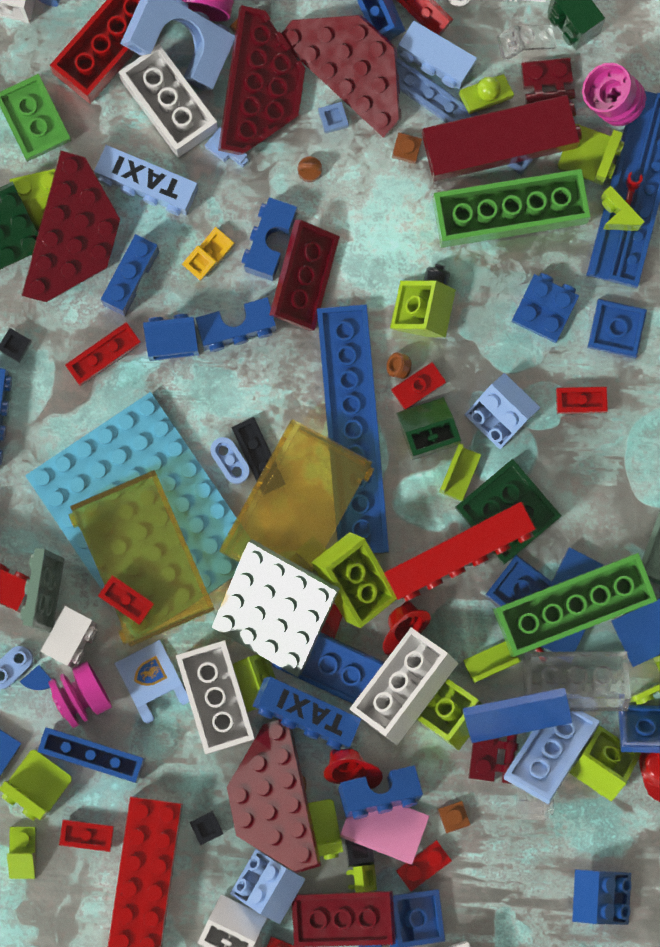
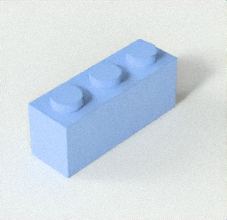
(436, 55)

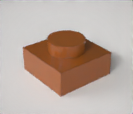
(406, 148)
(454, 817)

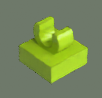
(364, 878)

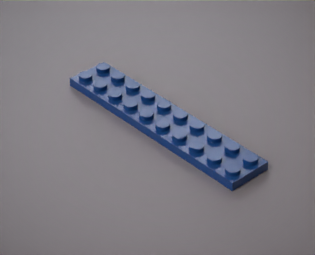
(353, 415)

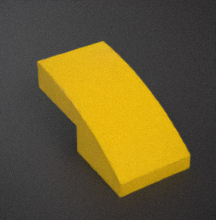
(208, 254)

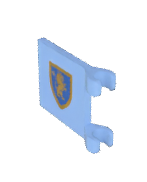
(149, 676)

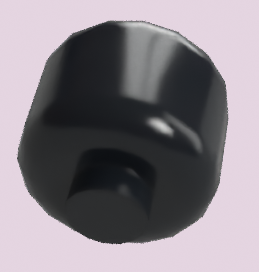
(437, 274)

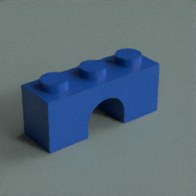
(275, 217)
(124, 283)
(216, 333)
(360, 799)

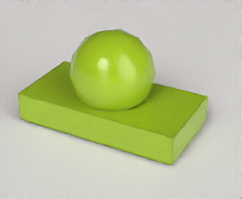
(486, 93)

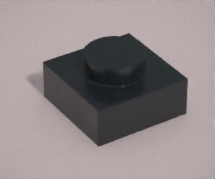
(14, 345)
(206, 828)
(358, 855)

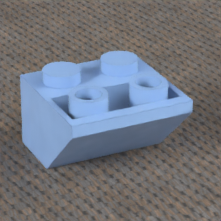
(502, 410)
(267, 886)

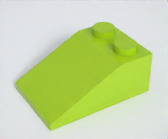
(446, 716)

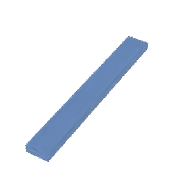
(438, 101)

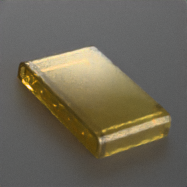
(298, 497)
(142, 545)

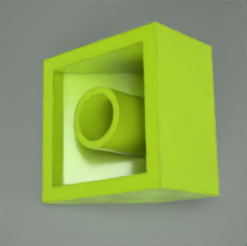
(34, 193)
(423, 308)
(604, 765)

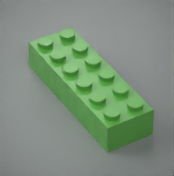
(511, 208)
(574, 604)

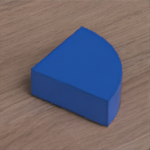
(36, 679)

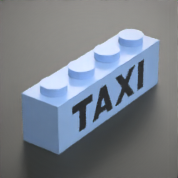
(145, 180)

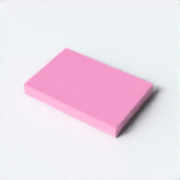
(389, 833)

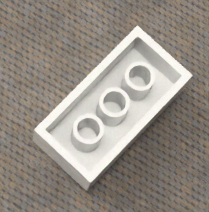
(168, 101)
(404, 686)
(215, 697)

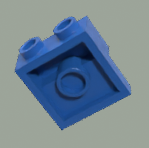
(545, 307)
(418, 918)

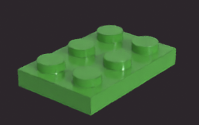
(33, 117)

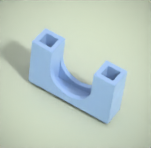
(211, 40)

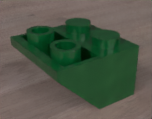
(576, 19)
(428, 428)

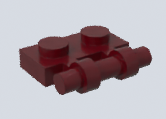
(546, 74)
(484, 758)

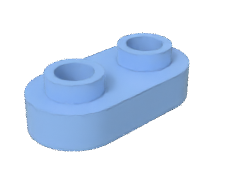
(230, 461)
(12, 669)

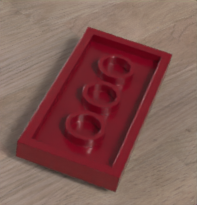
(304, 275)
(343, 919)

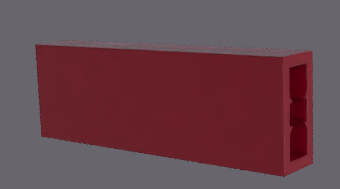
(501, 138)

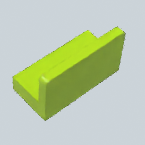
(460, 473)
(489, 662)
(250, 676)

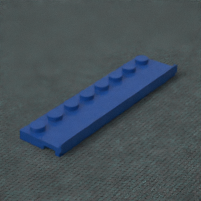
(621, 254)

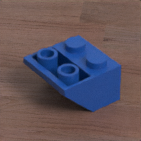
(171, 337)
(601, 897)

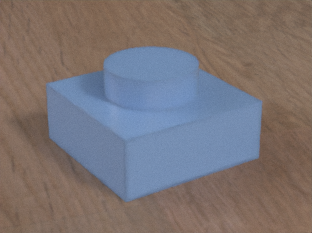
(333, 117)

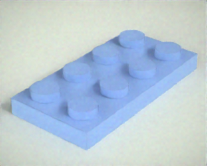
(550, 756)

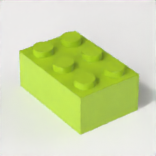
(359, 576)

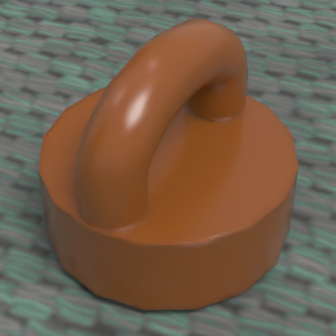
(309, 169)
(399, 365)

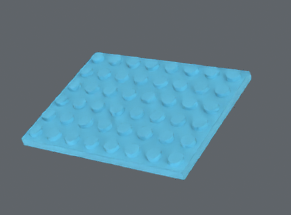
(124, 449)

